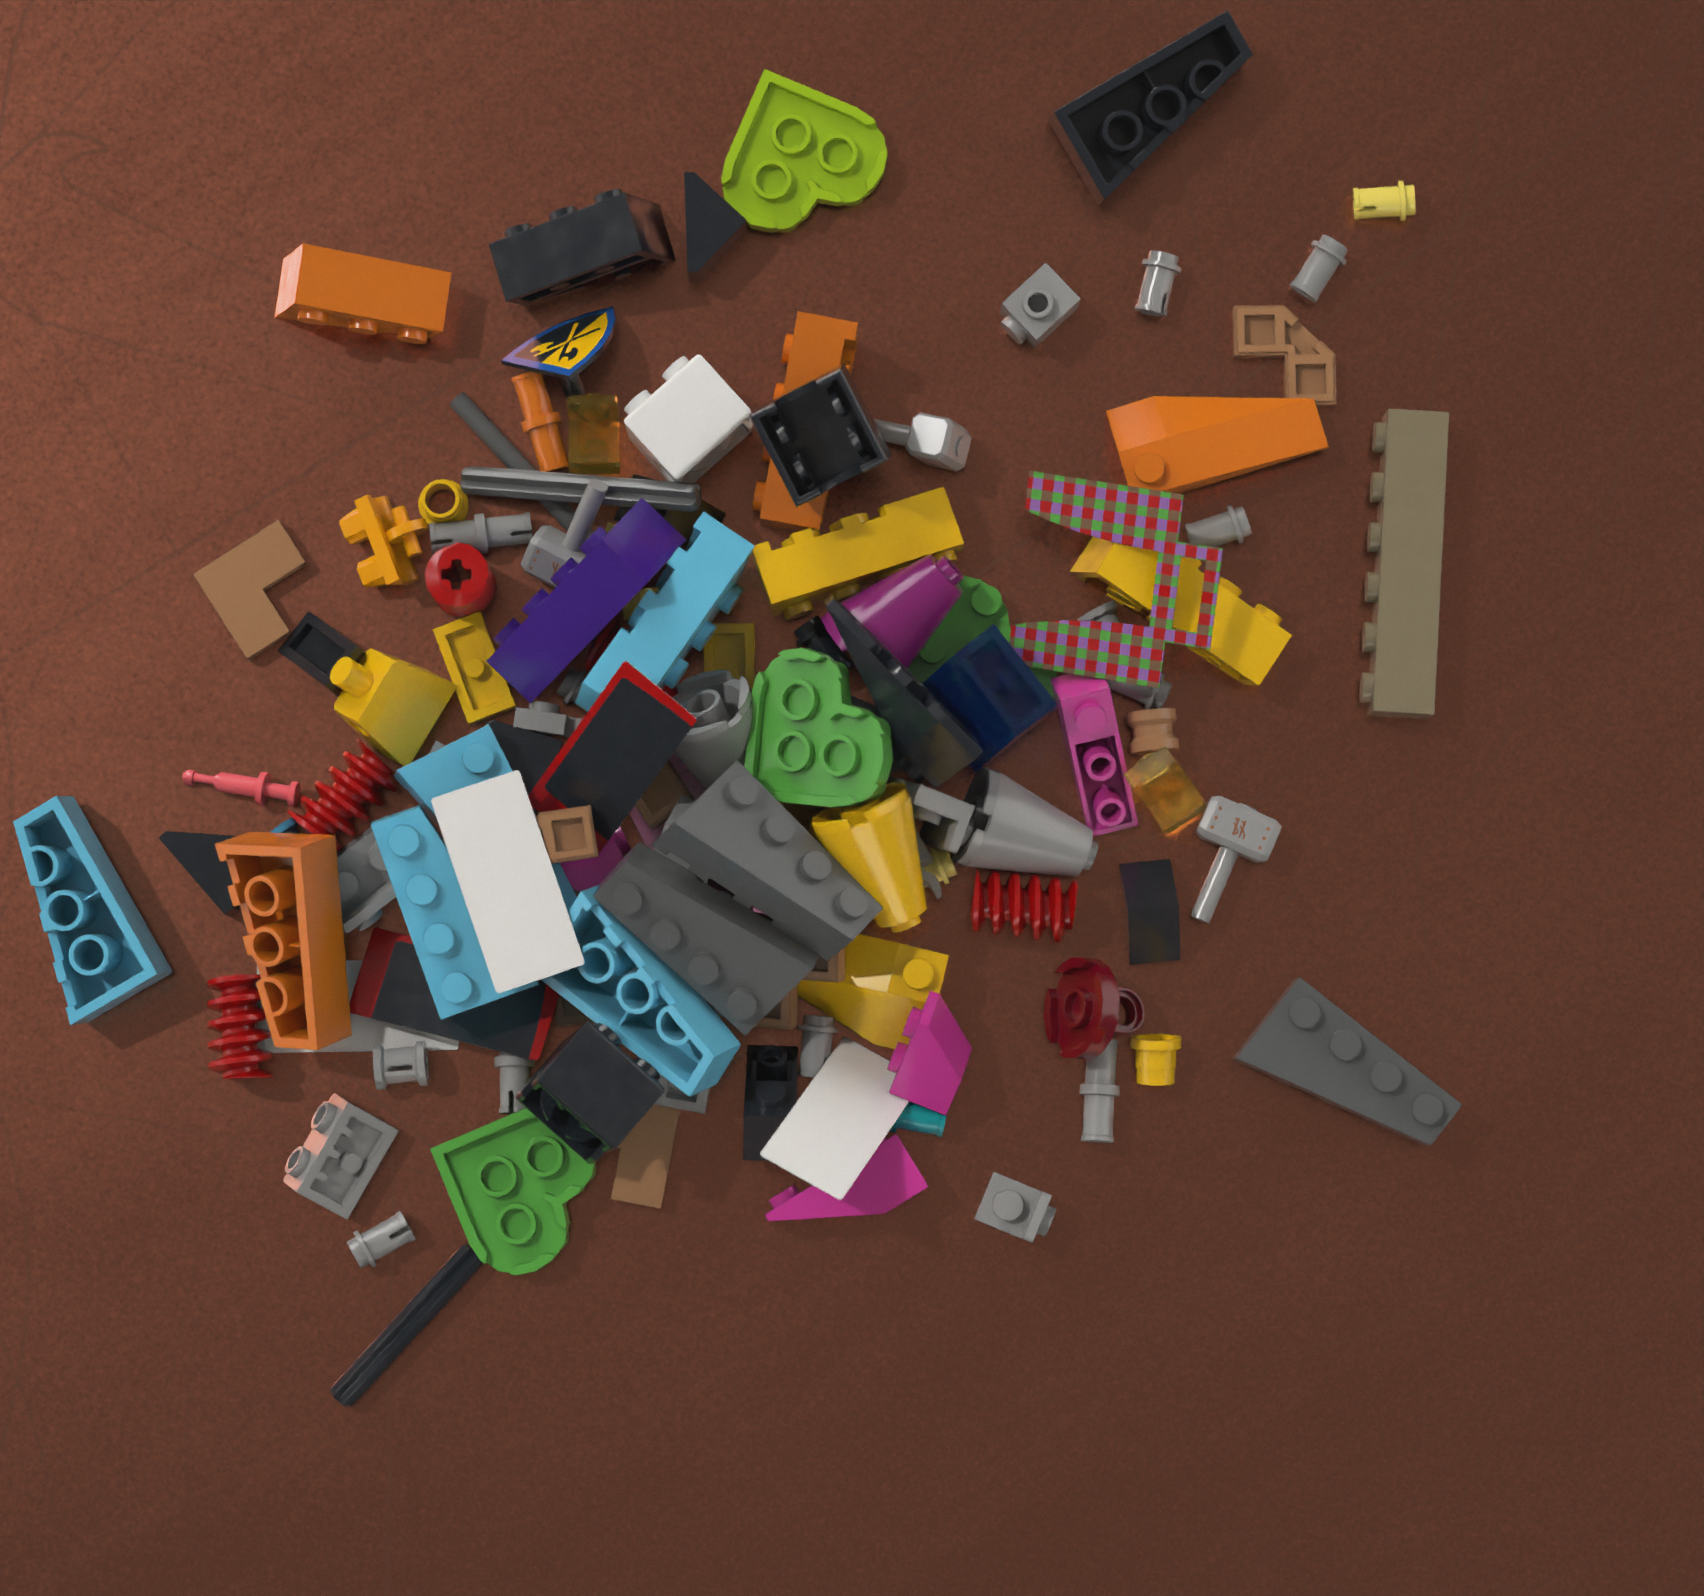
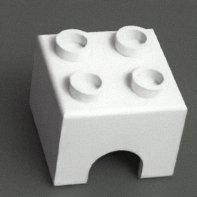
(687, 421)

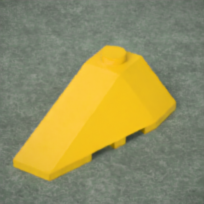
(878, 988)

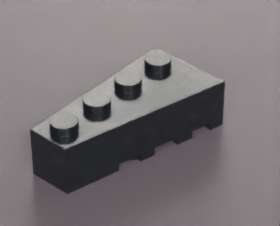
(1134, 112)

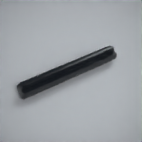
(406, 1326)

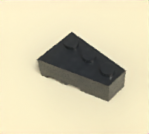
(579, 247)

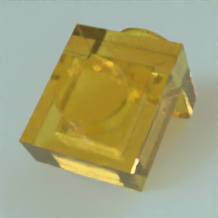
(594, 434)
(1165, 789)

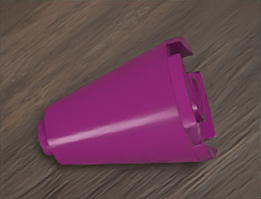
(905, 606)

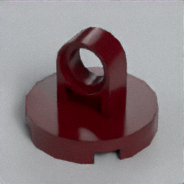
(1085, 1009)

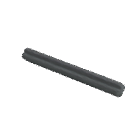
(571, 487)

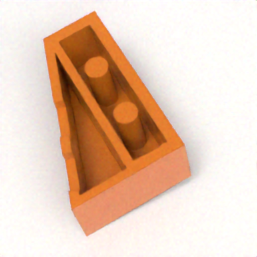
(363, 293)

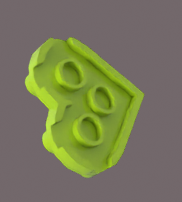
(799, 152)

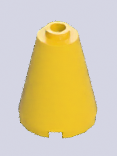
(880, 852)

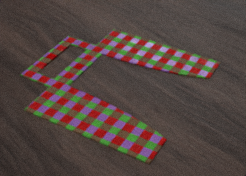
(1134, 519)

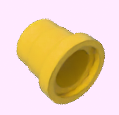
(457, 513)
(1155, 1058)

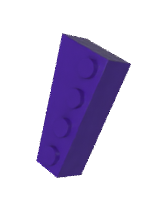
(584, 599)

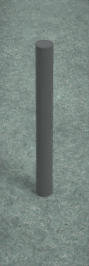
(506, 452)

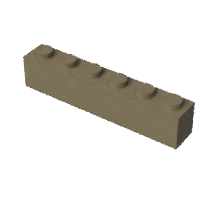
(1407, 564)

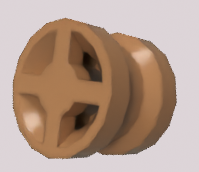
(1152, 730)

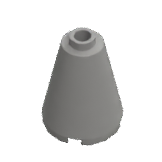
(721, 724)
(1022, 831)

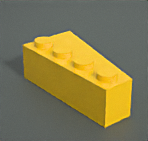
(855, 552)
(1243, 637)

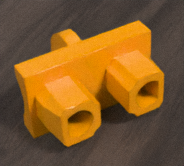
(391, 538)

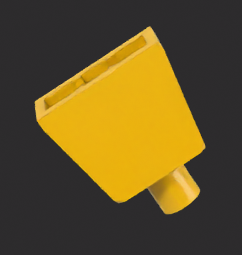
(390, 702)

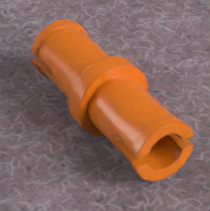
(541, 422)

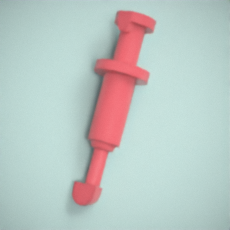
(249, 786)

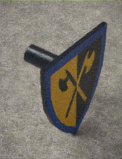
(566, 348)

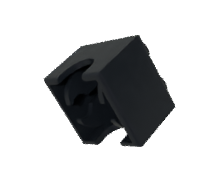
(820, 434)
(591, 1091)

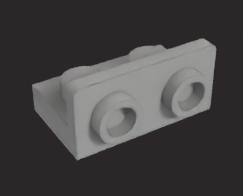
(945, 818)
(363, 882)
(338, 1155)

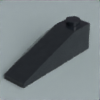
(920, 725)

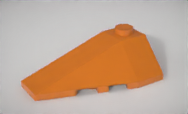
(1204, 440)

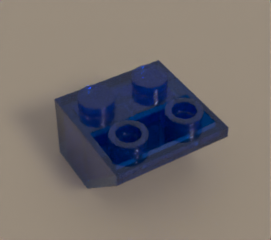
(991, 693)

